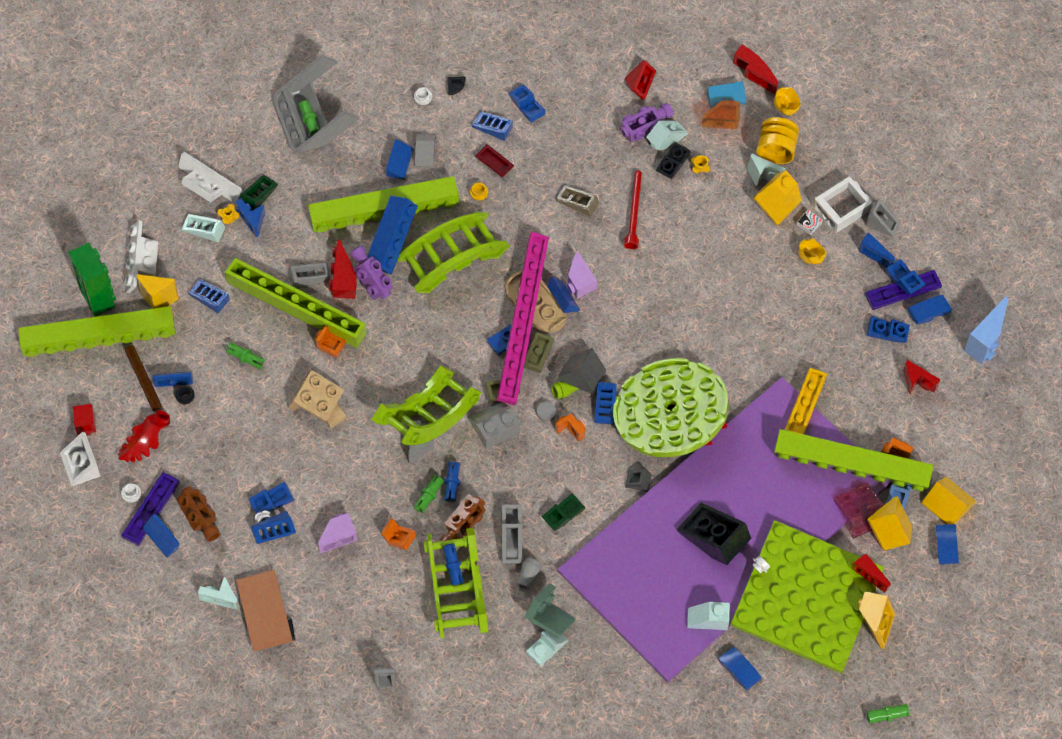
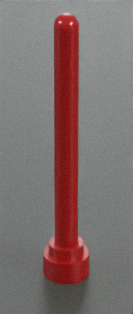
(631, 240)

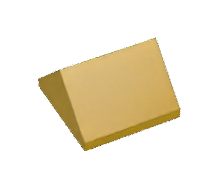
(157, 290)
(948, 501)
(891, 525)

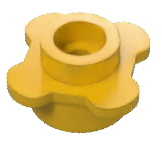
(700, 160)
(226, 219)

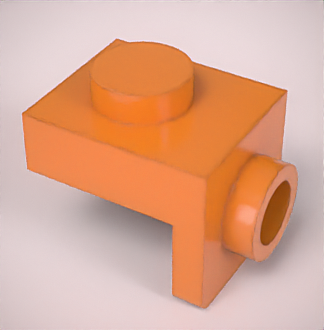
(329, 342)
(570, 422)
(897, 448)
(398, 535)

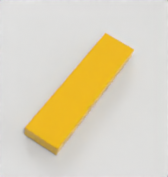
(806, 401)

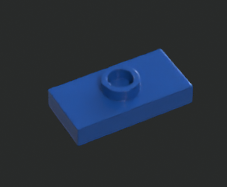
(500, 340)

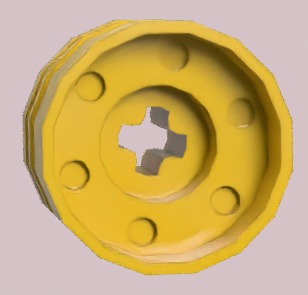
(777, 140)

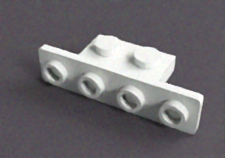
(206, 181)
(141, 256)

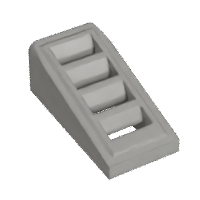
(303, 281)
(385, 678)

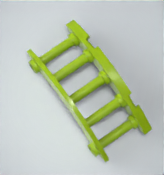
(492, 250)
(396, 414)
(473, 585)

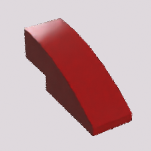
(755, 69)

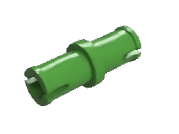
(309, 118)
(245, 355)
(428, 494)
(888, 713)

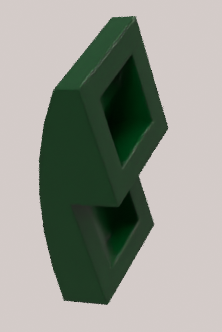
(564, 512)

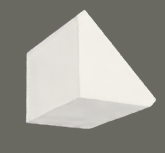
(79, 461)

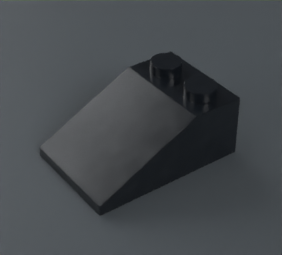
(715, 533)

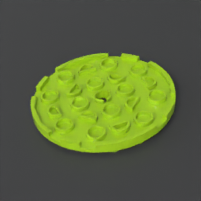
(698, 412)

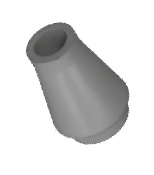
(529, 571)

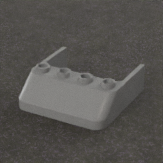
(301, 89)

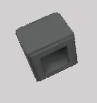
(638, 479)

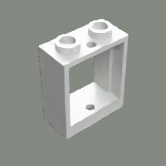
(830, 216)

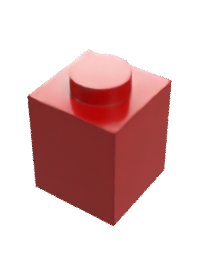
(84, 419)

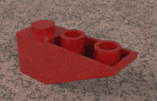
(344, 277)

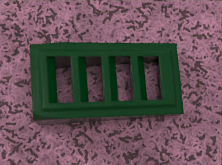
(256, 202)

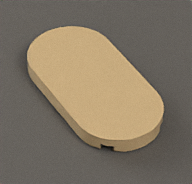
(547, 311)

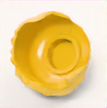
(786, 100)
(811, 251)

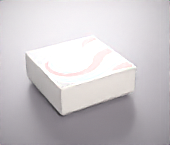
(809, 222)

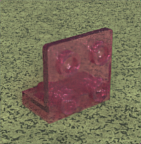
(858, 507)

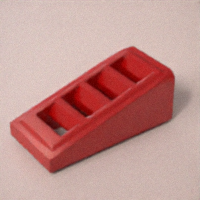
(867, 569)

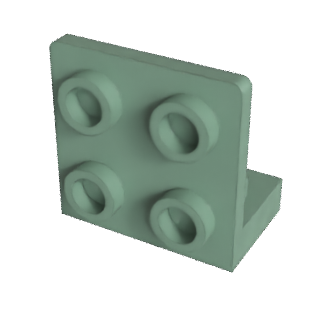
(547, 615)

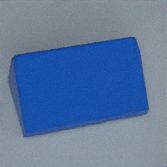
(399, 160)
(562, 295)
(173, 379)
(161, 535)

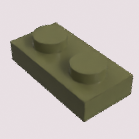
(538, 352)

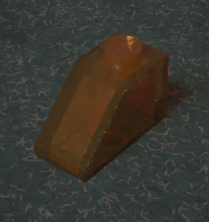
(723, 115)

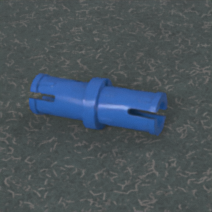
(452, 481)
(453, 564)

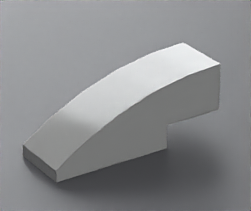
(511, 534)

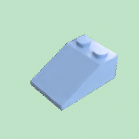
(984, 338)

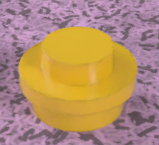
(478, 191)

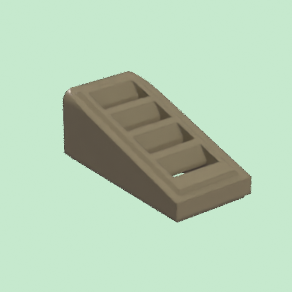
(588, 205)

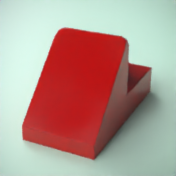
(915, 374)

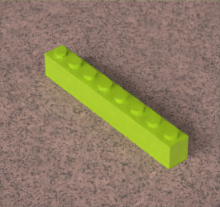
(371, 206)
(295, 302)
(97, 331)
(853, 459)

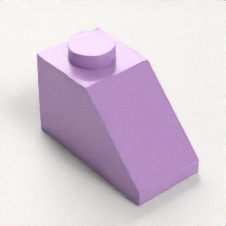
(580, 278)
(337, 533)

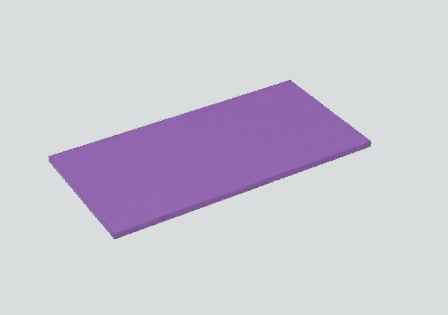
(649, 574)

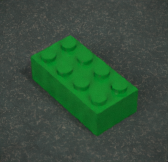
(92, 279)

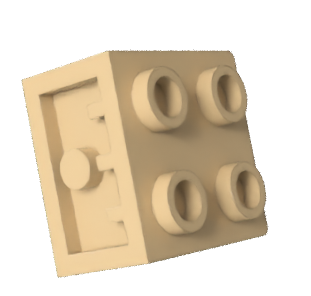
(317, 396)

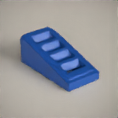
(496, 132)
(876, 251)
(215, 306)
(608, 391)
(276, 533)

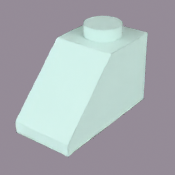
(665, 134)
(709, 616)

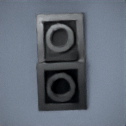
(673, 161)

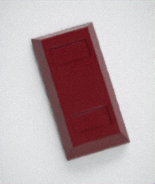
(494, 160)

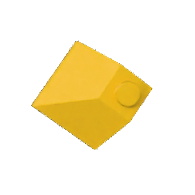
(779, 197)
(878, 615)

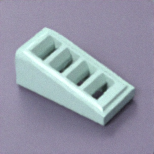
(214, 231)

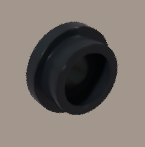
(185, 390)

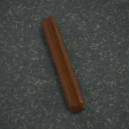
(143, 378)

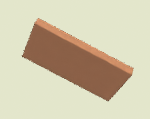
(264, 610)

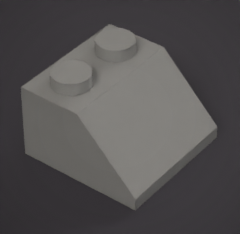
(495, 424)

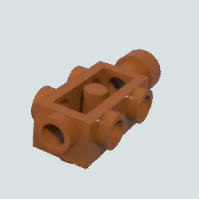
(198, 512)
(463, 517)

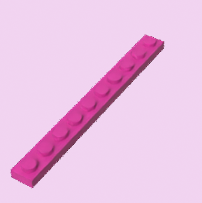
(522, 319)

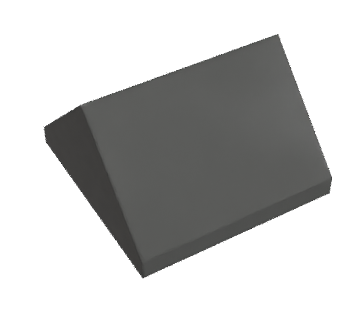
(583, 371)

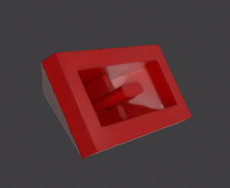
(641, 78)

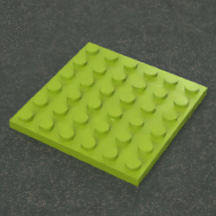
(804, 598)

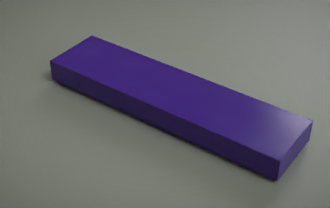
(893, 293)
(152, 504)

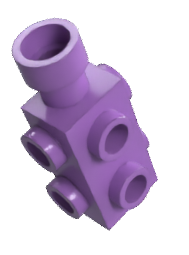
(638, 122)
(371, 277)

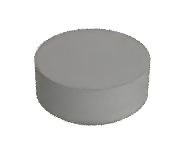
(546, 411)

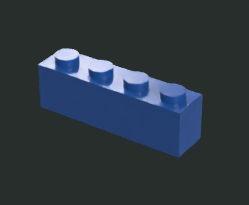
(392, 232)

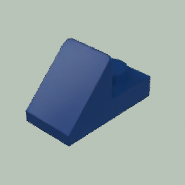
(252, 218)

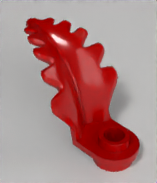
(145, 437)

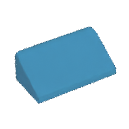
(725, 92)

